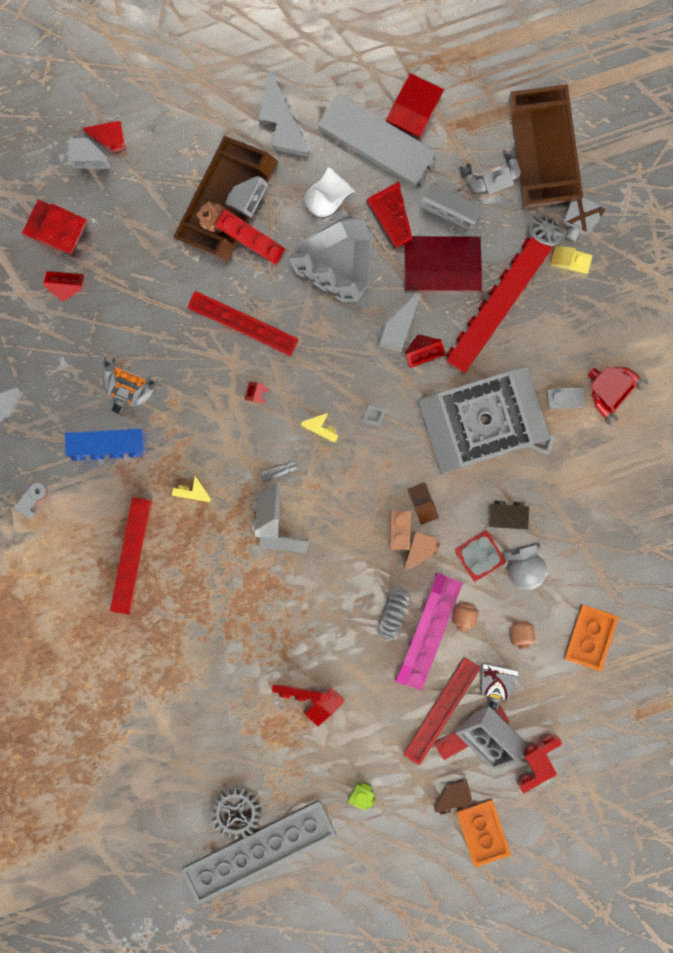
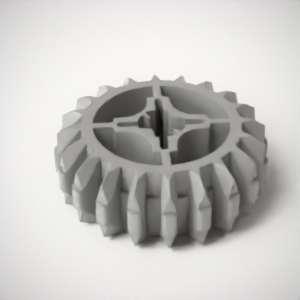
(393, 613)
(243, 817)

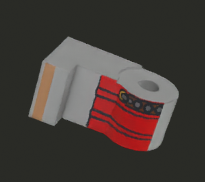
(30, 500)

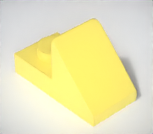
(570, 259)
(315, 425)
(197, 493)

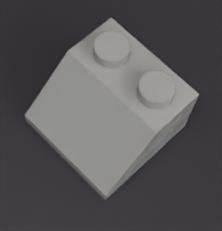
(85, 154)

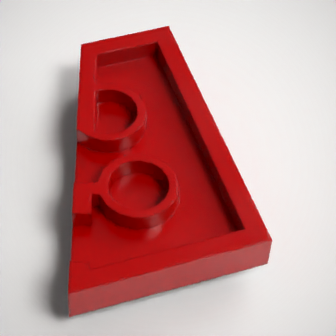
(391, 214)

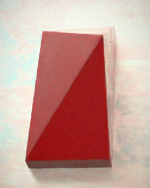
(63, 284)
(424, 350)

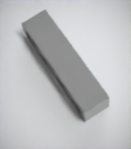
(284, 544)

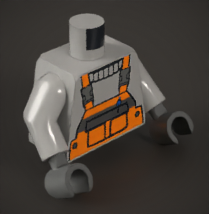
(495, 178)
(125, 386)

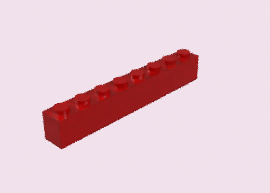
(498, 305)

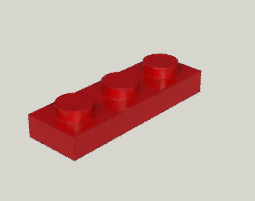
(301, 694)

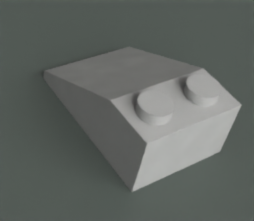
(397, 327)
(267, 512)

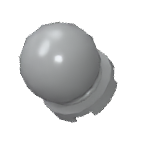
(526, 567)

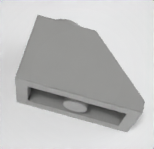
(246, 196)
(565, 398)
(8, 402)

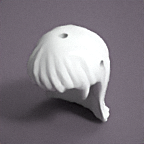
(327, 194)

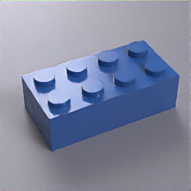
(105, 443)

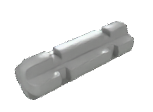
(278, 471)

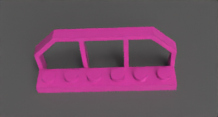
(429, 632)

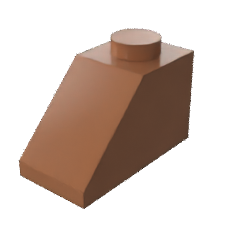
(421, 549)

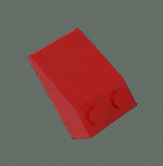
(414, 106)

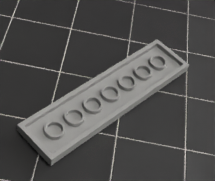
(258, 852)

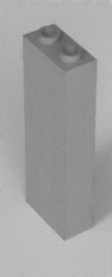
(377, 140)

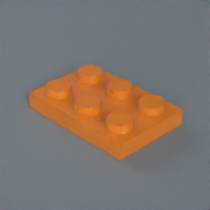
(591, 637)
(483, 833)

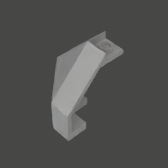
(337, 258)

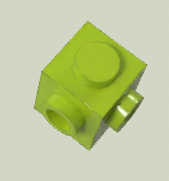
(362, 796)

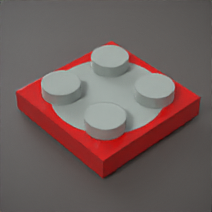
(480, 555)

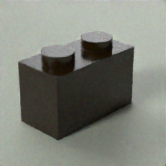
(508, 516)

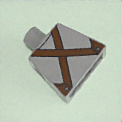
(581, 217)

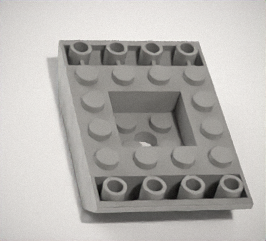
(456, 426)

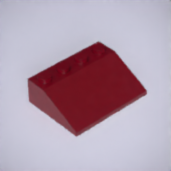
(443, 265)

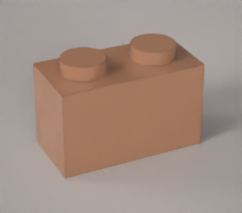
(400, 530)

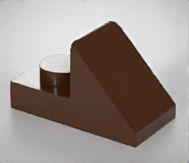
(423, 503)

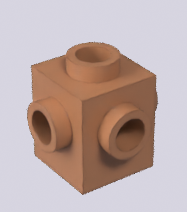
(208, 215)

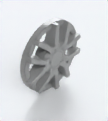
(546, 230)

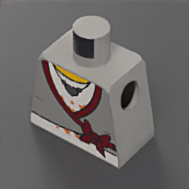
(496, 684)

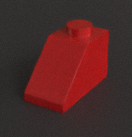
(108, 135)
(320, 713)

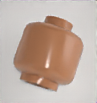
(465, 616)
(522, 634)

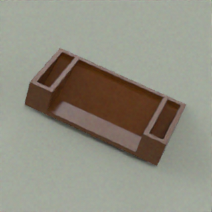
(545, 146)
(230, 166)

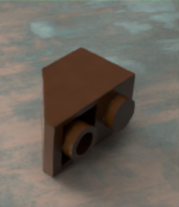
(454, 795)

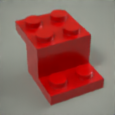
(54, 226)
(539, 762)

